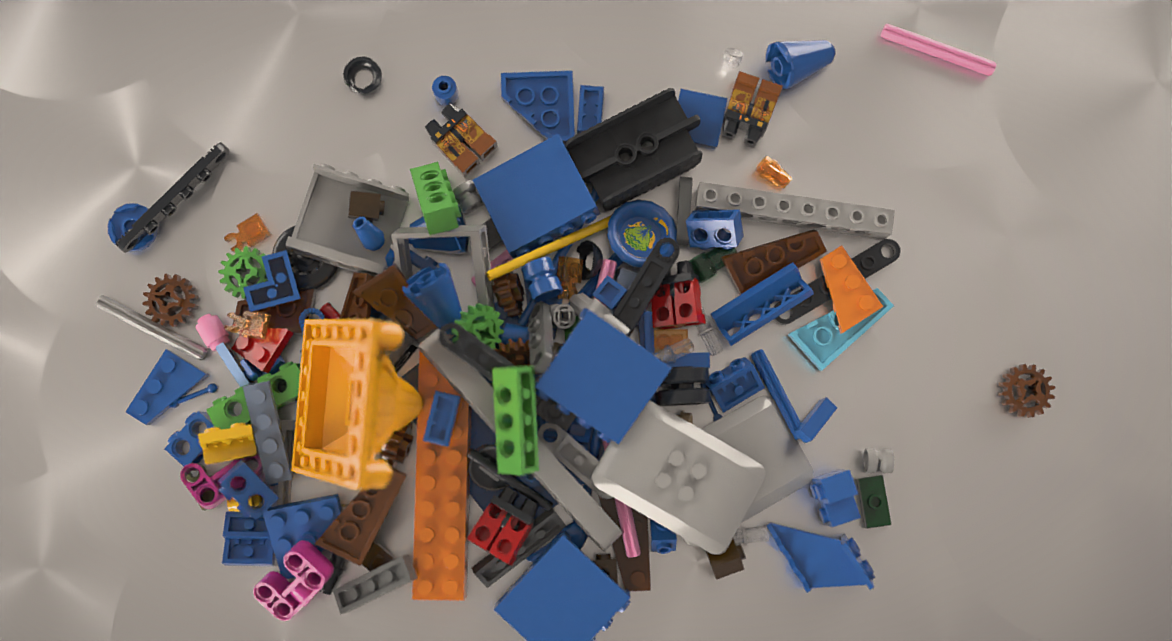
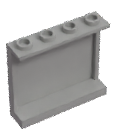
(327, 232)

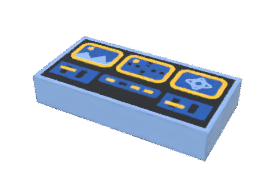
(233, 363)

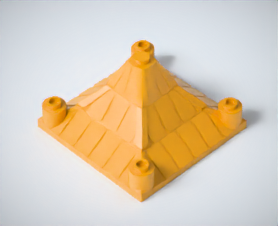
(349, 401)

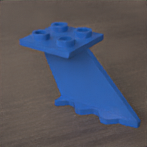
(822, 559)

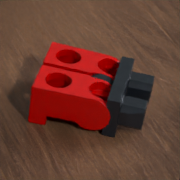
(678, 300)
(504, 527)

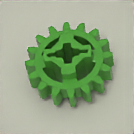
(245, 263)
(483, 319)

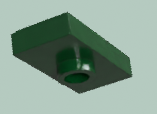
(874, 501)

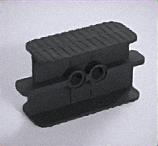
(653, 121)

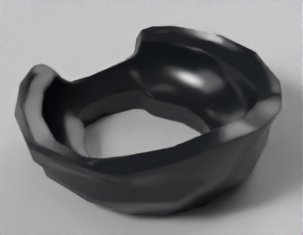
(358, 64)
(585, 249)

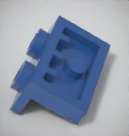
(734, 384)

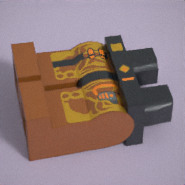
(746, 115)
(455, 133)

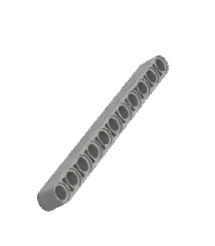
(551, 472)

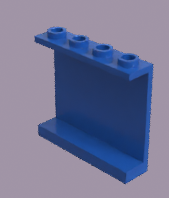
(536, 197)
(602, 377)
(562, 596)

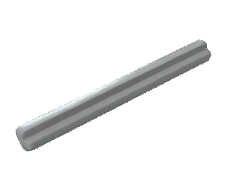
(152, 328)

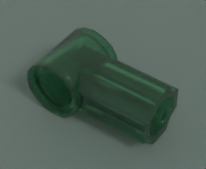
(709, 263)

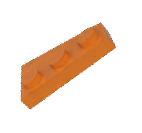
(849, 290)

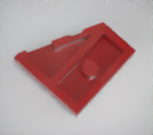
(263, 352)

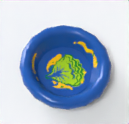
(637, 229)

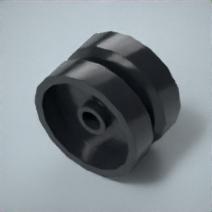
(682, 391)

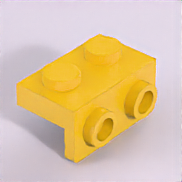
(227, 443)

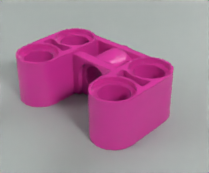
(205, 483)
(287, 598)

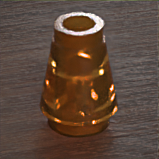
(773, 172)

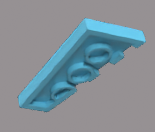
(822, 339)

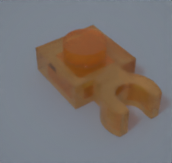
(251, 231)
(569, 274)
(250, 325)

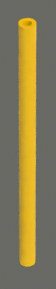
(547, 249)

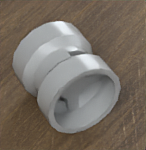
(468, 196)
(568, 316)
(878, 460)

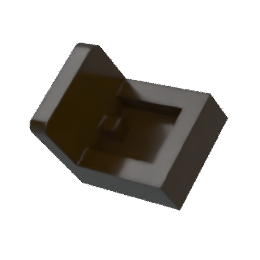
(377, 557)

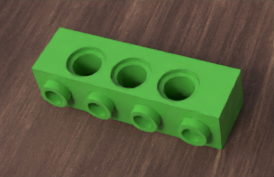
(435, 198)
(223, 413)
(515, 420)

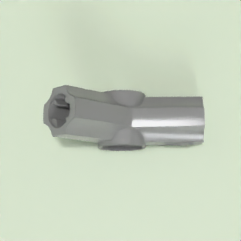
(579, 301)

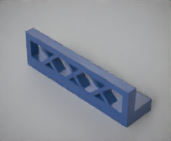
(758, 301)

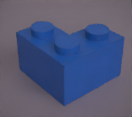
(279, 287)
(836, 497)

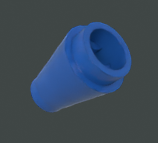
(369, 235)

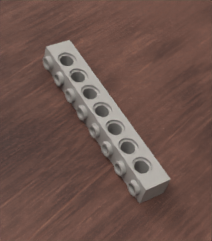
(797, 210)

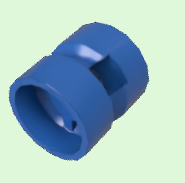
(540, 276)

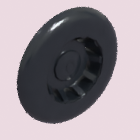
(304, 264)

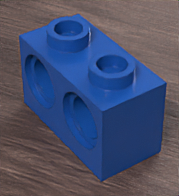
(713, 223)
(190, 434)
(252, 486)

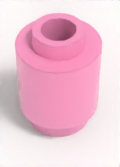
(212, 331)

